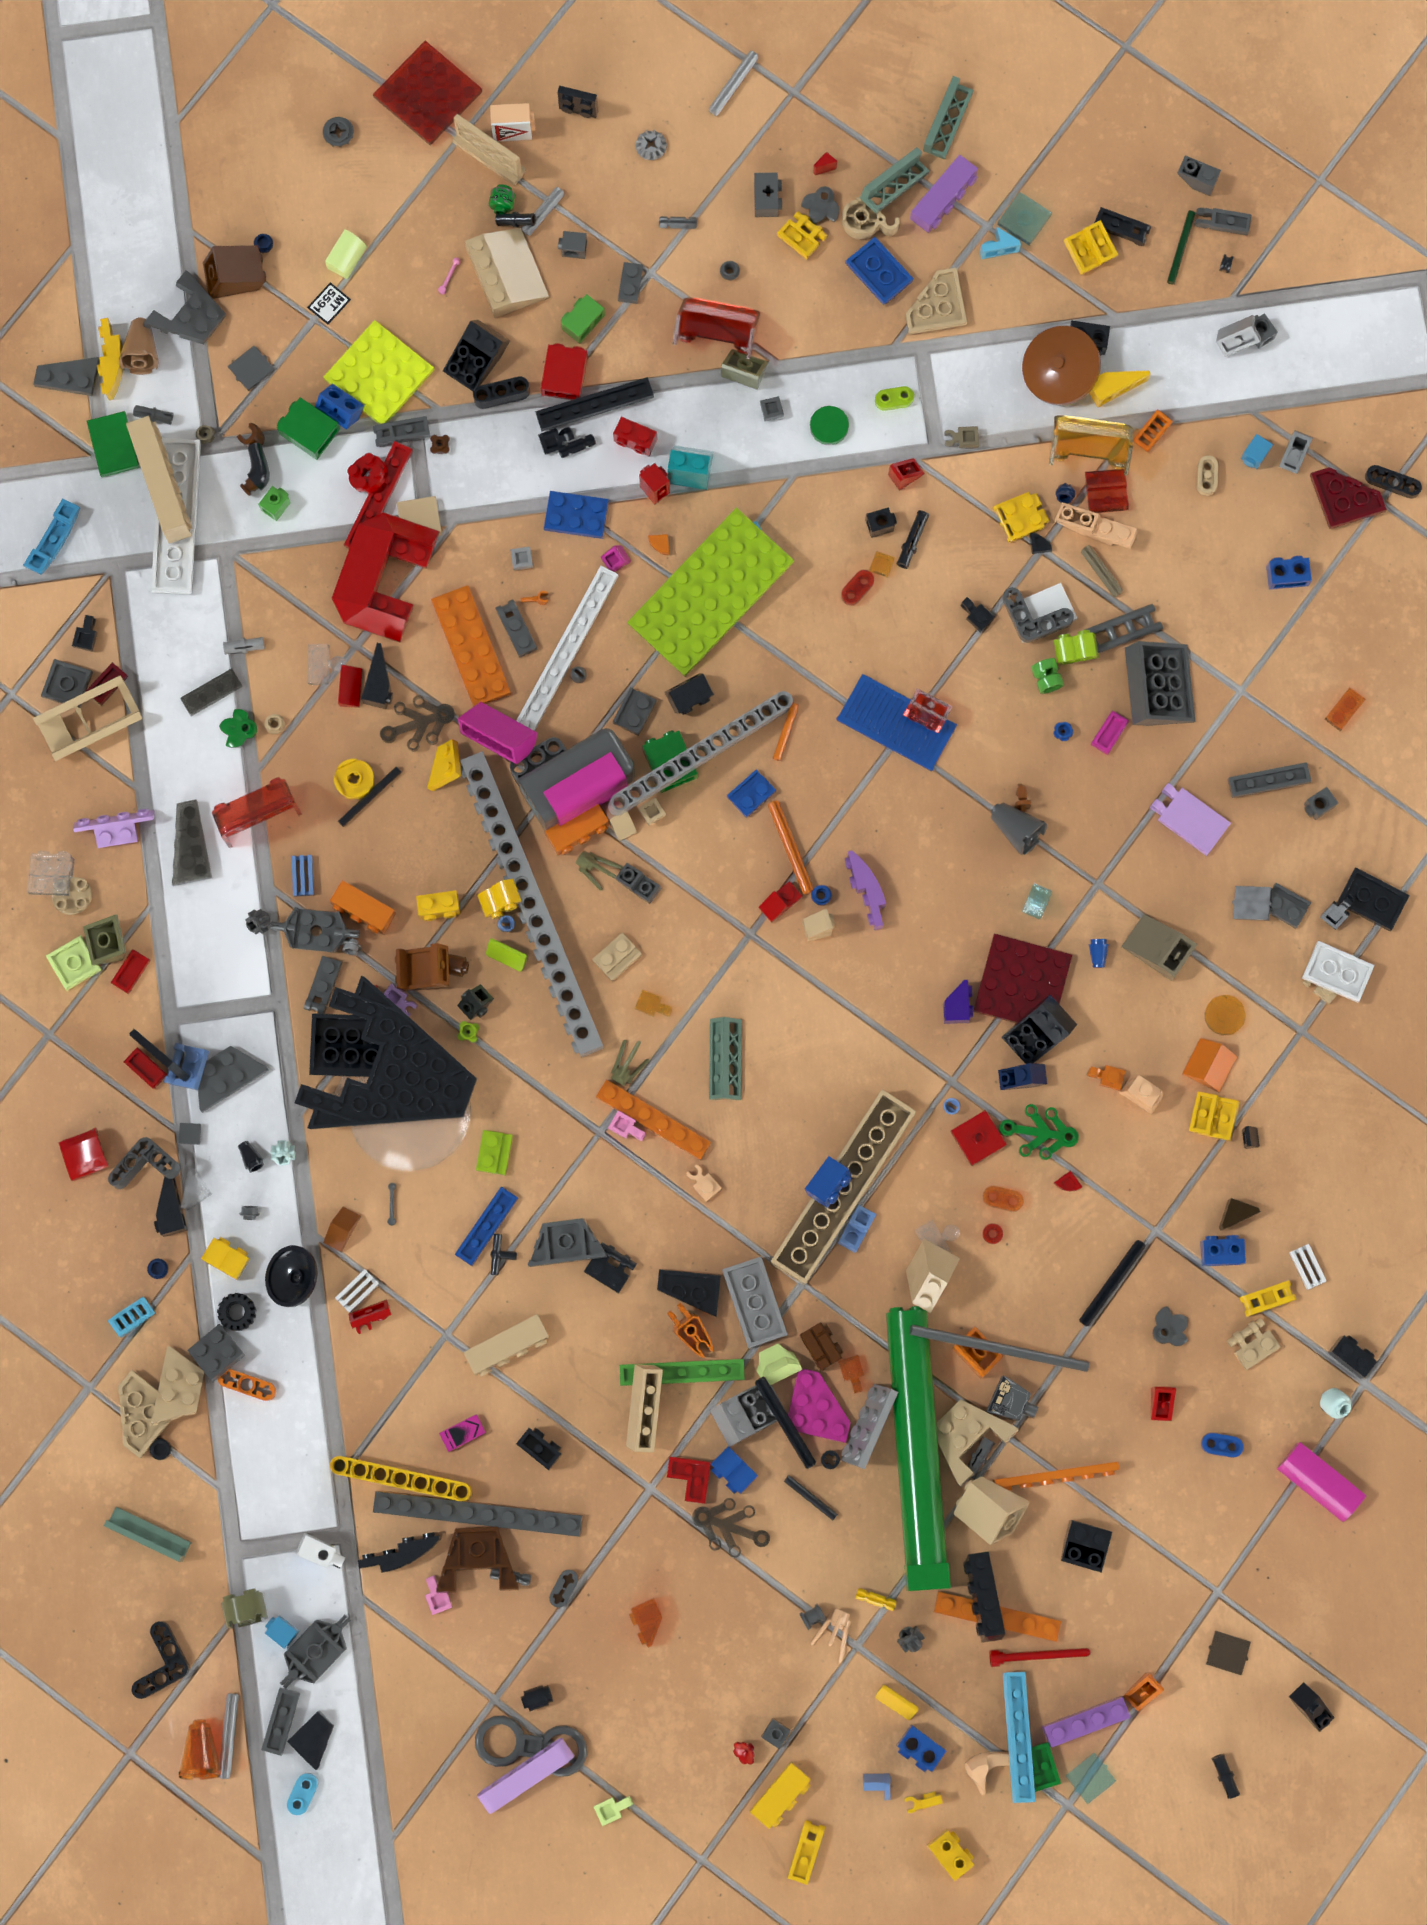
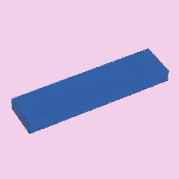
(486, 1226)

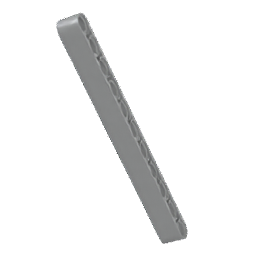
(694, 759)

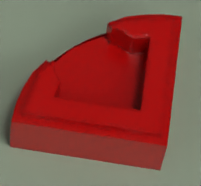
(1068, 1182)

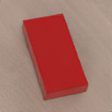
(130, 971)
(145, 1068)

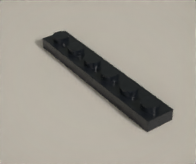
(594, 404)

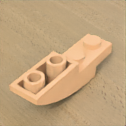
(1095, 527)

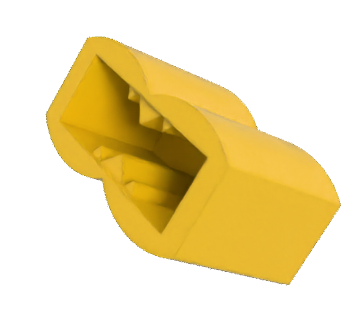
(499, 898)
(226, 1258)

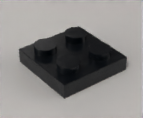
(577, 102)

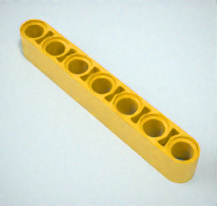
(390, 1479)

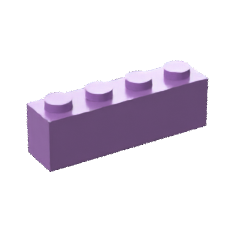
(944, 193)
(1086, 1721)

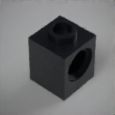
(876, 529)

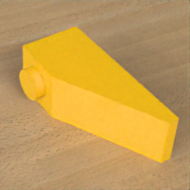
(1113, 384)

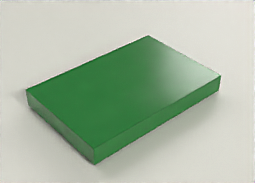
(112, 444)

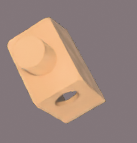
(1142, 1093)

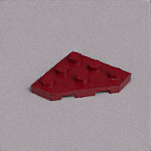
(1345, 498)

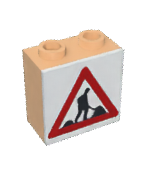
(512, 122)

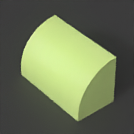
(345, 254)

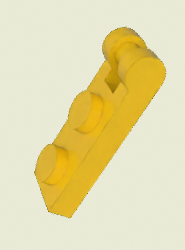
(806, 1853)

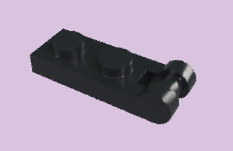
(1123, 226)

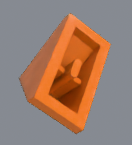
(1143, 1691)

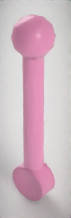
(442, 289)

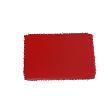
(825, 164)

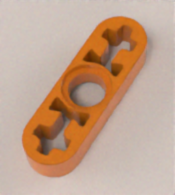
(263, 1384)

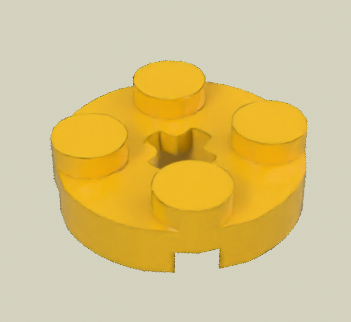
(343, 775)

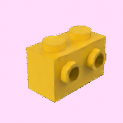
(438, 905)
(950, 1854)

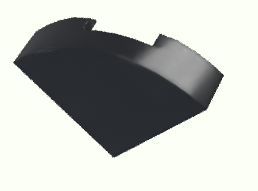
(1039, 544)

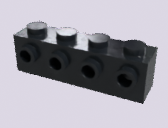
(984, 1596)

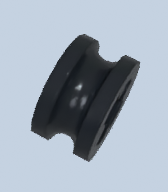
(1226, 263)
(832, 1453)

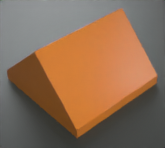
(1210, 1064)
(978, 1360)

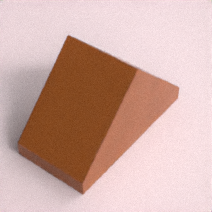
(341, 1229)

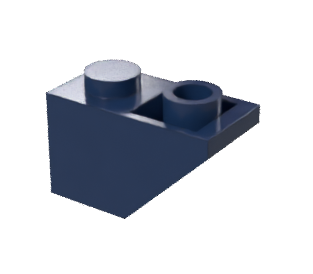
(1022, 1076)

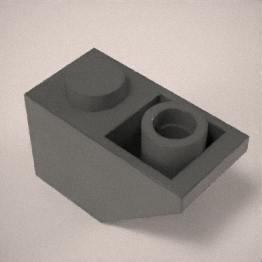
(1198, 175)

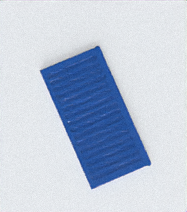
(879, 716)

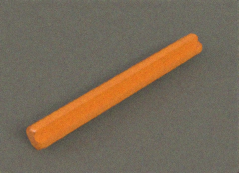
(790, 847)

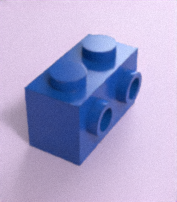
(828, 1182)
(1223, 1251)

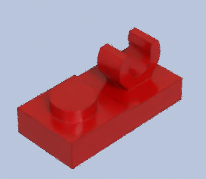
(364, 1316)

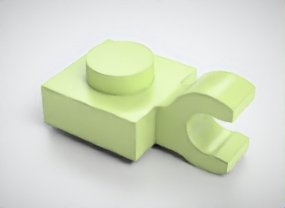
(610, 1810)

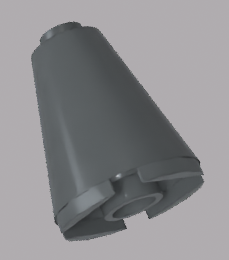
(1018, 827)

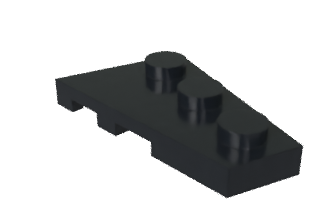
(691, 1288)

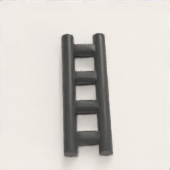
(1127, 620)

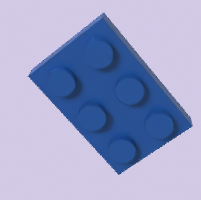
(879, 271)
(576, 514)

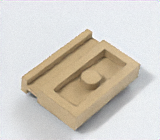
(617, 957)

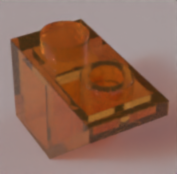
(648, 1619)

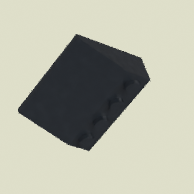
(338, 1046)

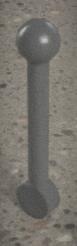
(391, 1221)

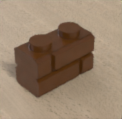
(821, 1346)

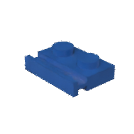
(751, 793)

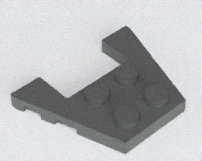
(195, 319)

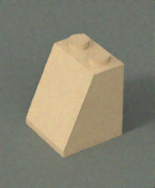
(929, 1274)
(990, 1509)

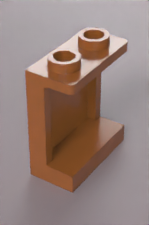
(422, 967)

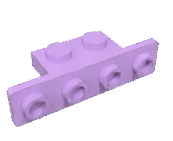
(114, 829)

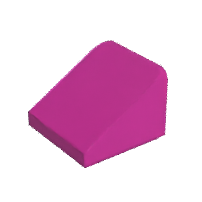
(615, 558)

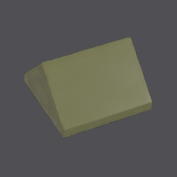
(743, 370)
(105, 941)

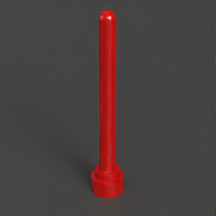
(997, 1658)

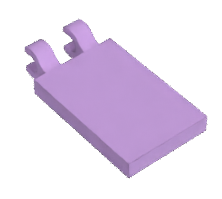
(1190, 819)

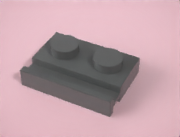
(634, 711)
(1287, 905)

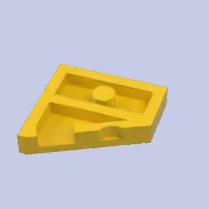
(445, 765)

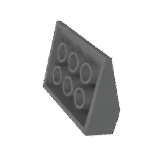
(1159, 683)

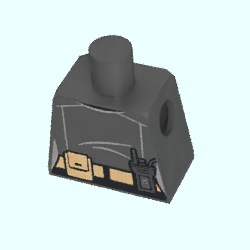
(1011, 1401)

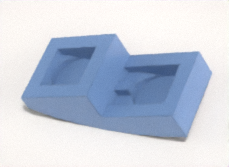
(857, 1228)

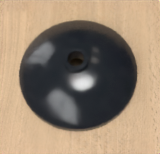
(283, 1276)

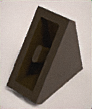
(1236, 1212)

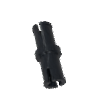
(515, 219)
(1225, 1776)

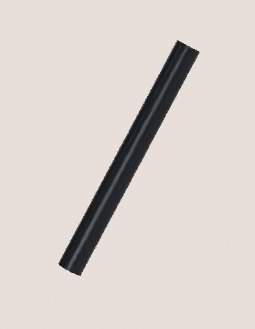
(368, 797)

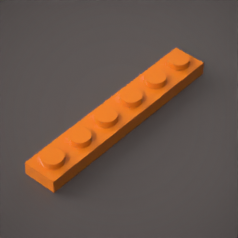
(653, 1119)
(1065, 1475)
(1012, 1619)

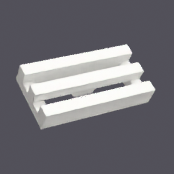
(1314, 1262)
(344, 1302)

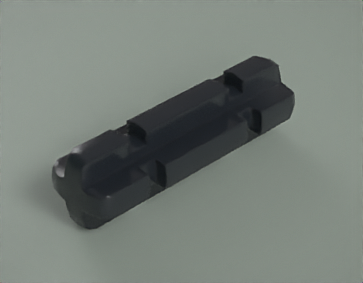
(576, 446)

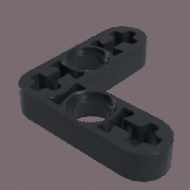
(170, 1661)

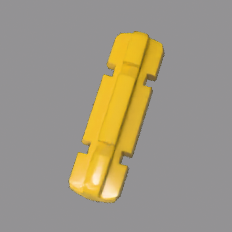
(876, 1599)

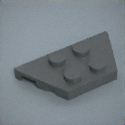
(225, 1075)
(565, 1243)

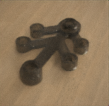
(420, 722)
(727, 1526)

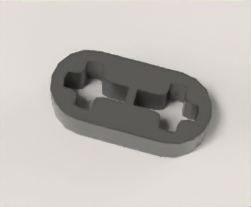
(559, 1585)

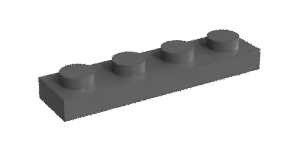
(1269, 780)

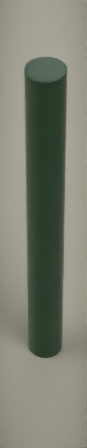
(1181, 247)

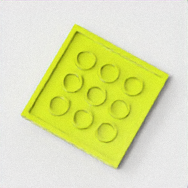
(379, 372)

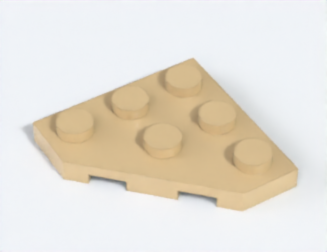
(938, 304)
(136, 1412)

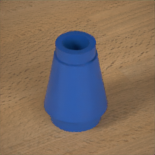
(1098, 952)

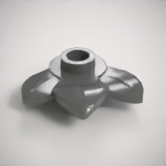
(820, 208)
(1172, 1325)

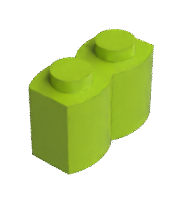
(1076, 648)

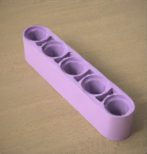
(525, 1775)

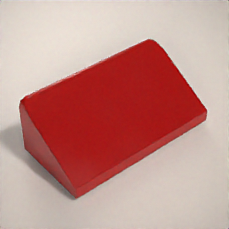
(350, 686)

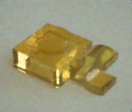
(650, 1004)

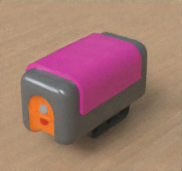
(575, 778)

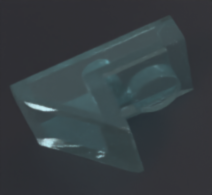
(1037, 901)

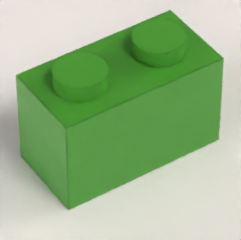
(582, 318)

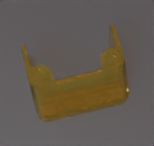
(1092, 440)

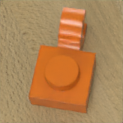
(1110, 1076)

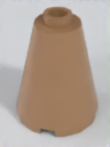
(139, 349)

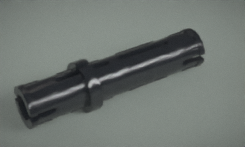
(921, 519)

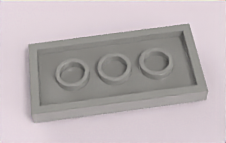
(754, 1302)

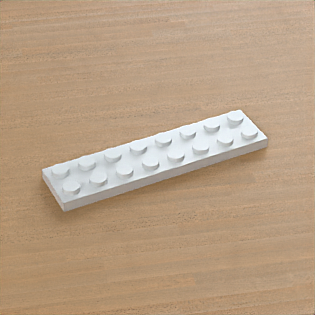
(174, 561)

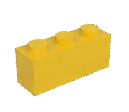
(781, 1796)

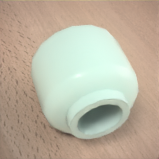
(1335, 1403)

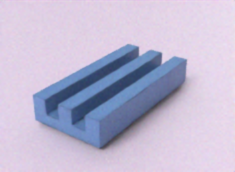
(302, 858)

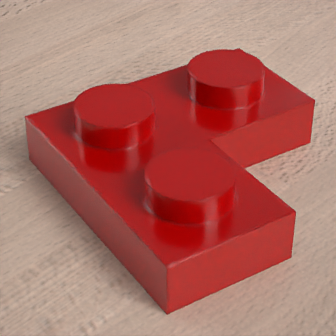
(695, 1473)

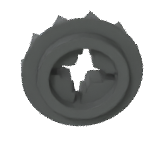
(345, 127)

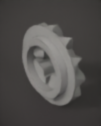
(651, 153)

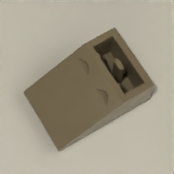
(1159, 946)

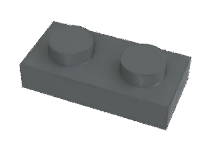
(630, 283)

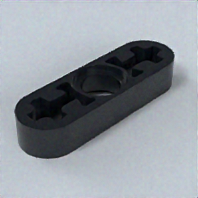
(1400, 477)

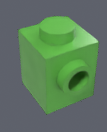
(274, 503)

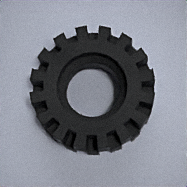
(245, 1321)

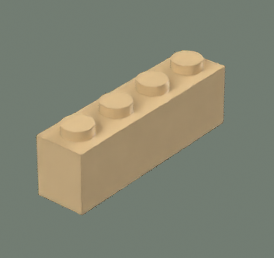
(506, 1345)
(644, 1408)

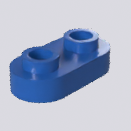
(1221, 1445)

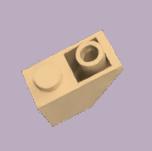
(818, 925)

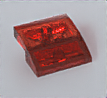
(1106, 491)

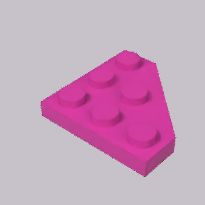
(816, 1409)

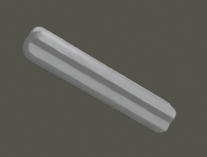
(544, 209)

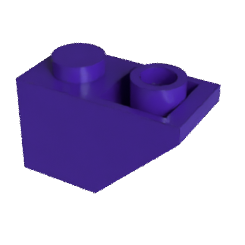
(957, 1007)

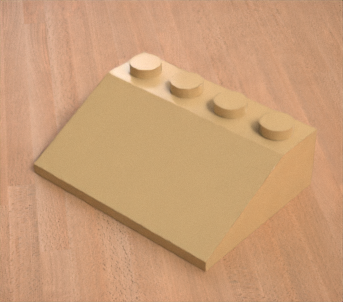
(506, 270)

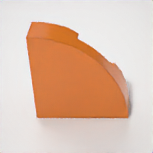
(659, 543)

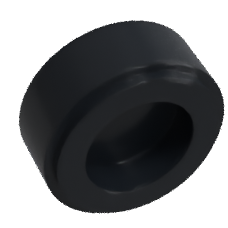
(160, 1449)

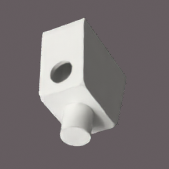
(311, 1546)

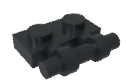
(608, 1274)

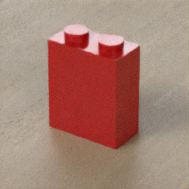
(564, 372)

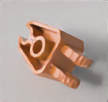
(689, 1328)

